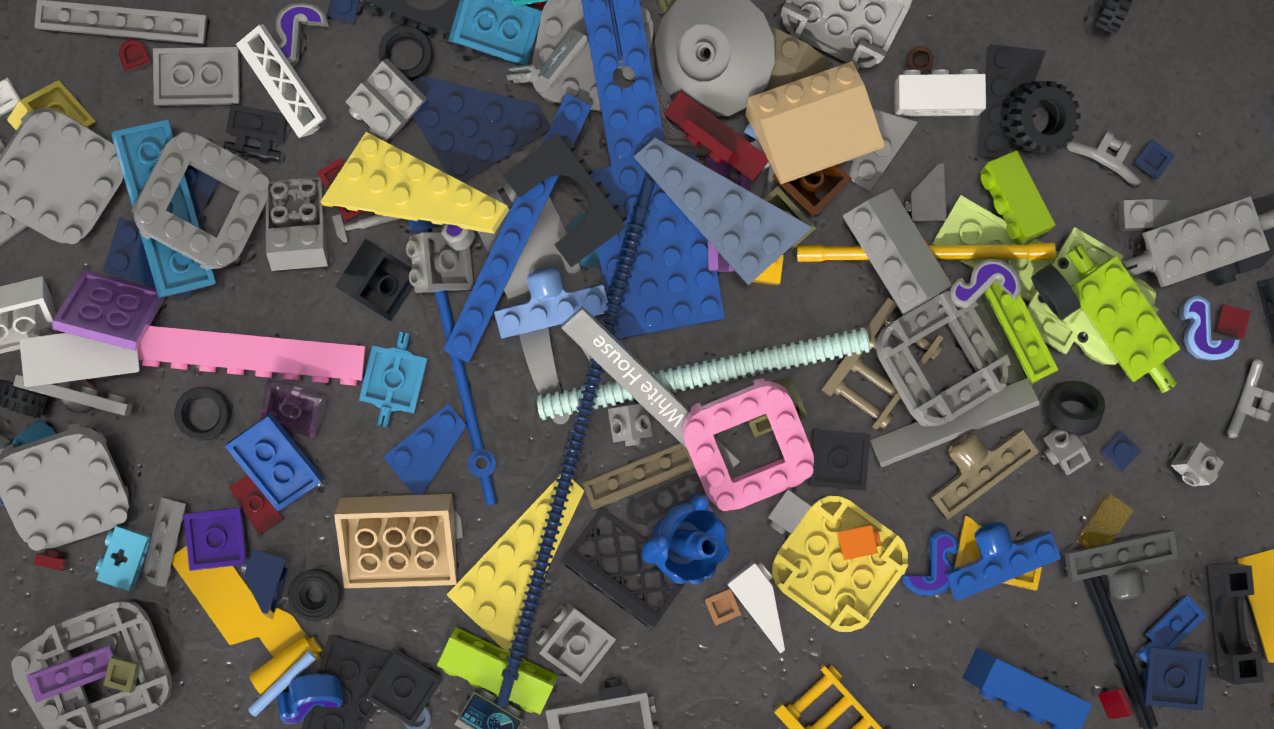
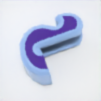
(1198, 332)

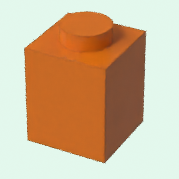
(858, 541)

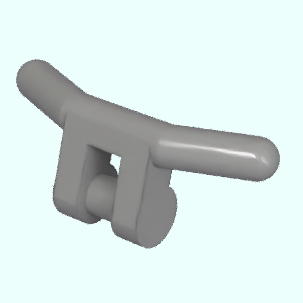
(1100, 155)
(1245, 402)

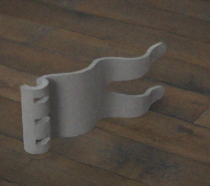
(538, 254)

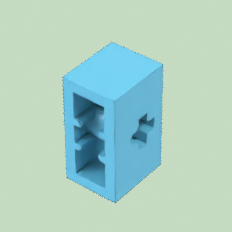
(136, 548)

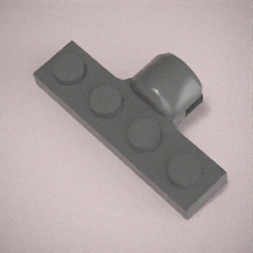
(1122, 561)

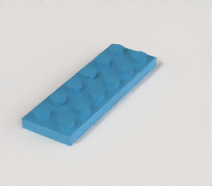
(137, 153)

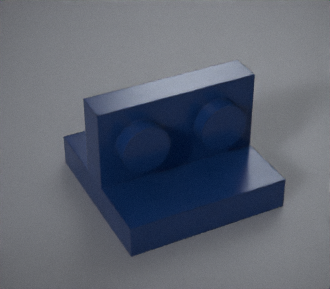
(1174, 678)

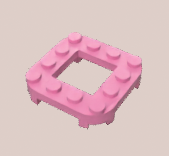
(732, 410)

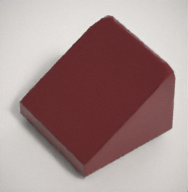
(1115, 703)

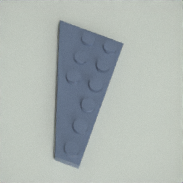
(732, 219)

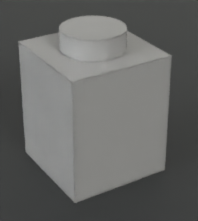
(787, 512)

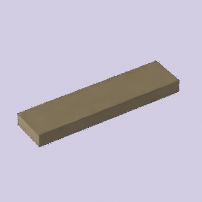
(638, 475)

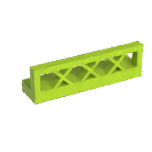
(1021, 334)

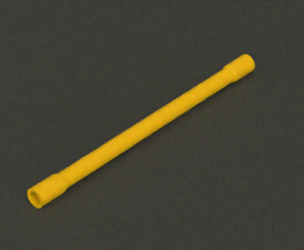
(1030, 251)

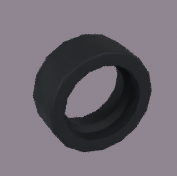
(415, 33)
(1055, 292)
(1078, 392)
(185, 400)

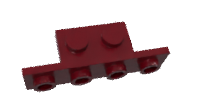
(715, 135)

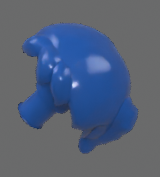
(688, 542)

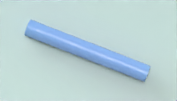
(291, 674)

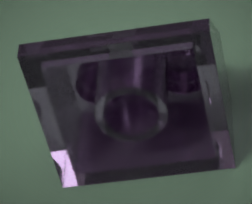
(294, 407)

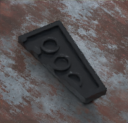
(1005, 70)

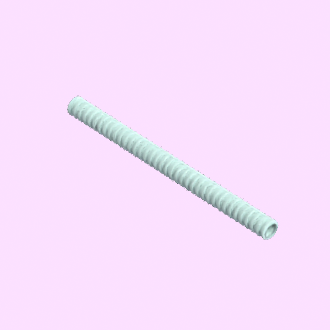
(716, 371)

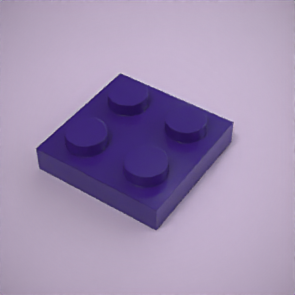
(215, 538)

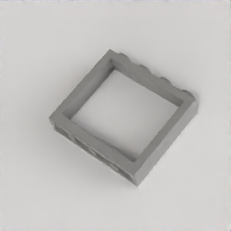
(647, 708)

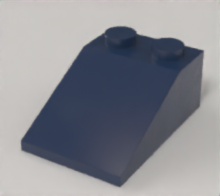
(128, 256)

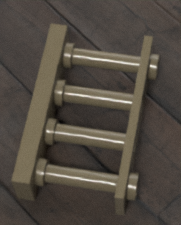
(837, 383)

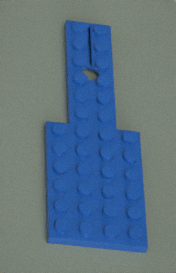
(671, 271)

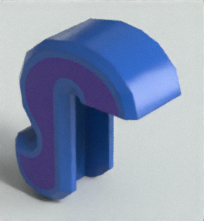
(936, 582)
(306, 693)

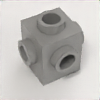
(630, 424)
(1066, 450)
(1197, 464)

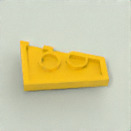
(969, 552)

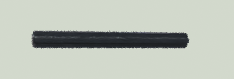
(1121, 651)

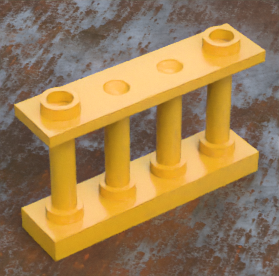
(791, 713)

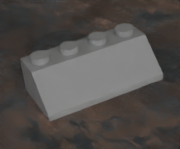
(897, 251)

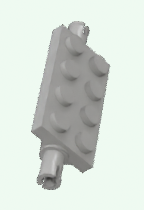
(1203, 242)

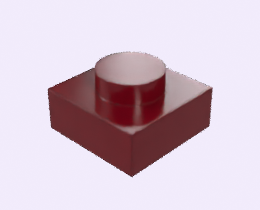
(51, 559)

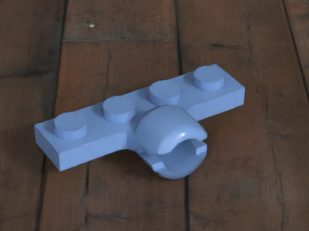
(549, 304)

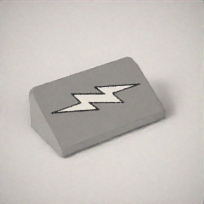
(563, 56)

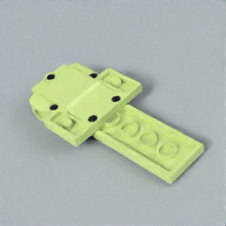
(976, 226)

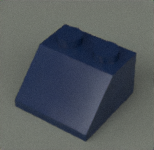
(266, 579)

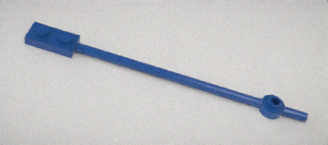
(464, 390)

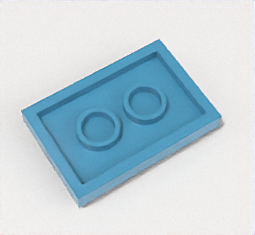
(496, 28)

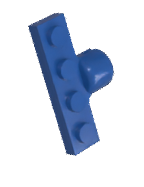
(1000, 560)

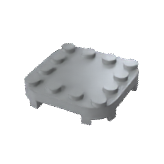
(846, 28)
(579, 80)
(57, 175)
(62, 488)

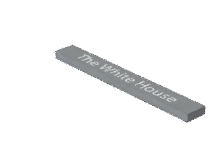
(634, 377)

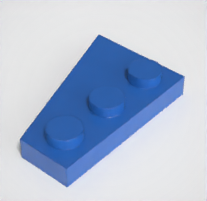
(425, 450)

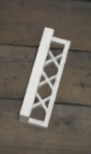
(278, 84)

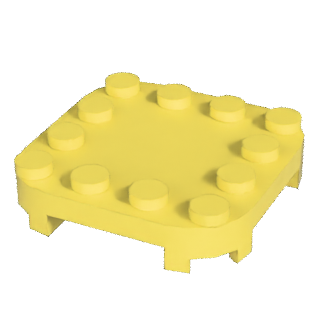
(818, 579)

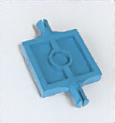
(393, 379)

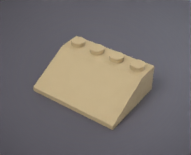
(815, 122)
(397, 540)

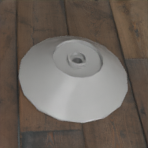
(739, 58)

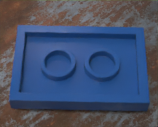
(274, 462)

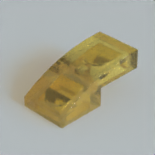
(1106, 523)

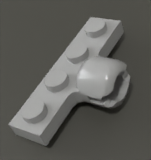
(80, 396)

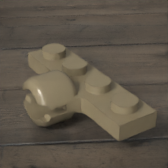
(980, 469)

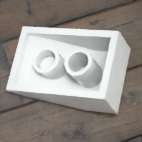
(757, 596)

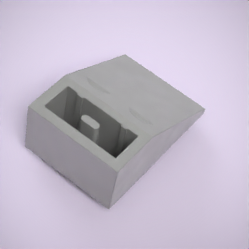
(296, 224)

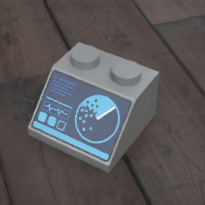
(483, 713)

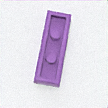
(70, 673)

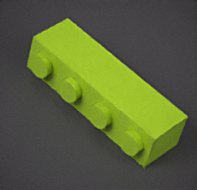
(483, 665)

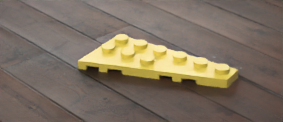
(401, 186)
(497, 582)

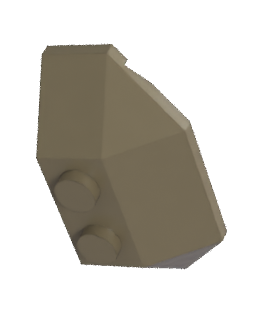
(794, 60)

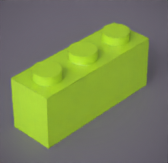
(1017, 198)

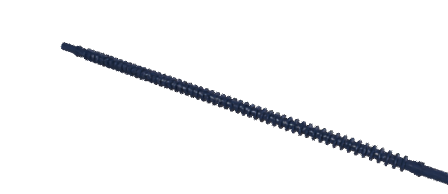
(511, 673)

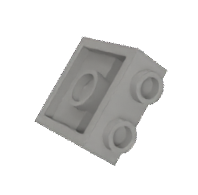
(385, 101)
(438, 265)
(573, 642)

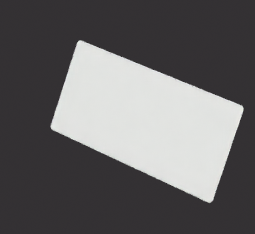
(72, 358)

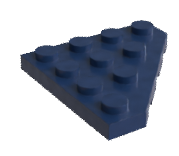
(473, 126)

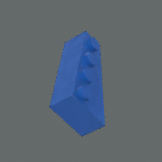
(1026, 692)

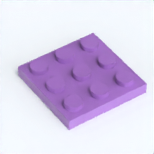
(108, 310)

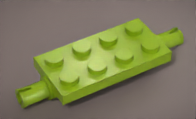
(1123, 318)

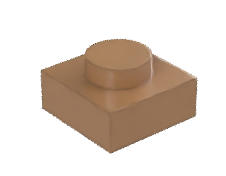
(722, 606)

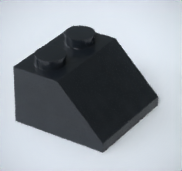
(376, 280)

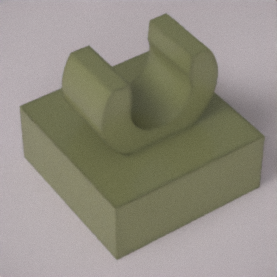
(121, 674)

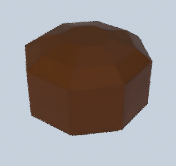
(920, 59)

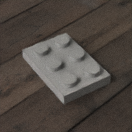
(196, 76)

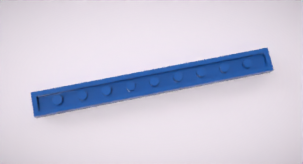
(511, 242)

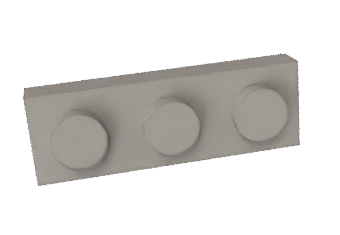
(163, 542)

